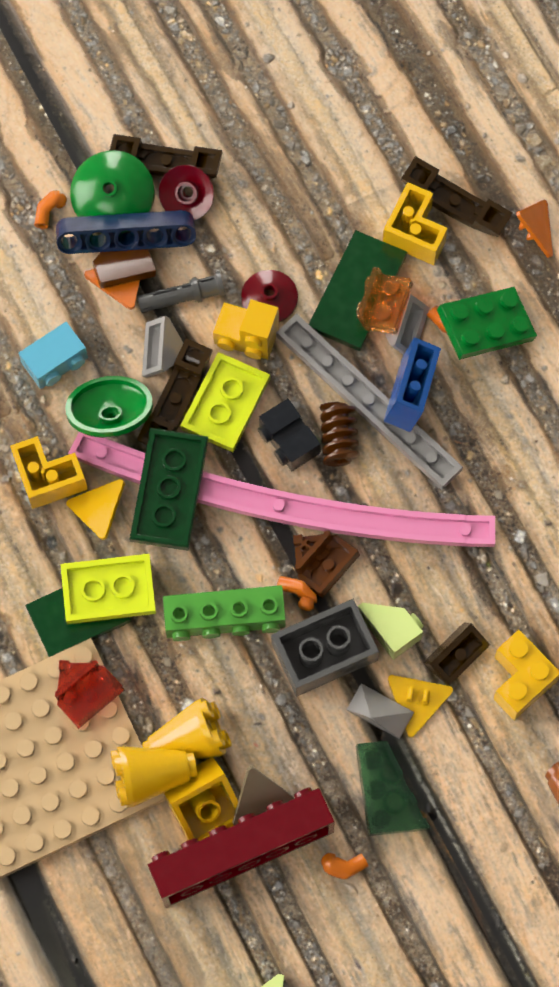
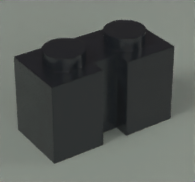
(289, 435)

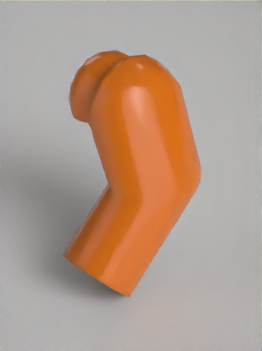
(301, 589)

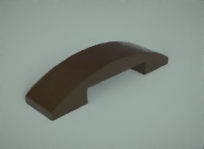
(162, 159)
(455, 201)
(179, 390)

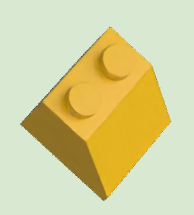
(203, 801)

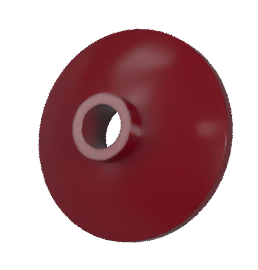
(173, 194)
(285, 291)

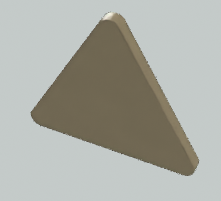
(258, 793)

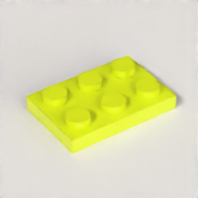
(225, 401)
(108, 588)

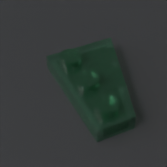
(385, 795)

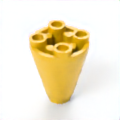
(193, 731)
(149, 772)

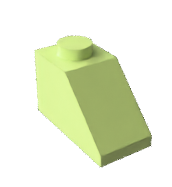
(392, 627)

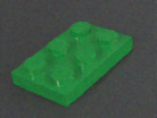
(486, 323)

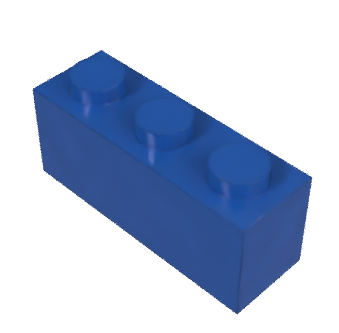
(412, 384)

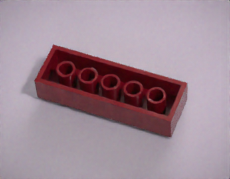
(241, 847)

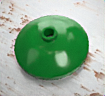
(131, 181)
(109, 406)

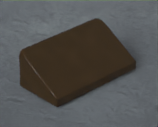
(456, 653)

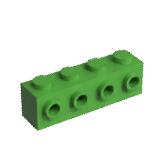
(224, 612)

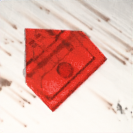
(85, 690)

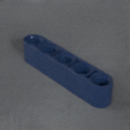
(113, 240)

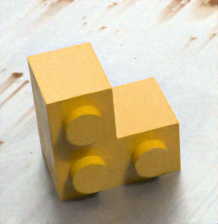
(411, 230)
(247, 329)
(46, 480)
(530, 674)

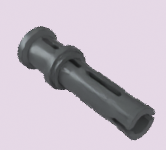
(195, 290)

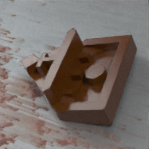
(123, 267)
(322, 560)

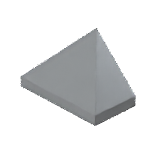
(411, 325)
(160, 346)
(380, 711)

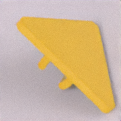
(98, 507)
(420, 697)

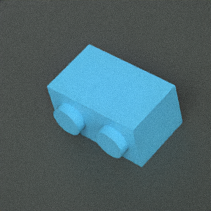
(53, 355)

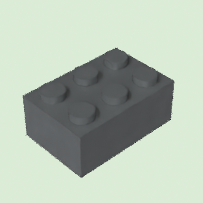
(324, 647)

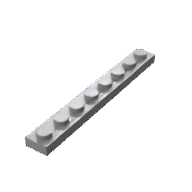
(368, 400)

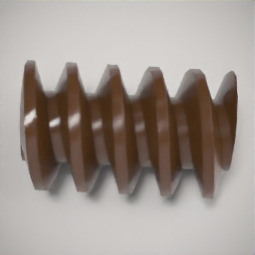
(338, 433)

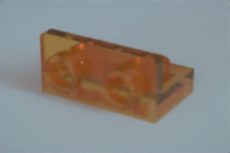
(383, 302)

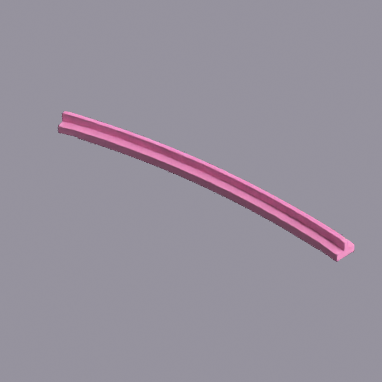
(301, 509)

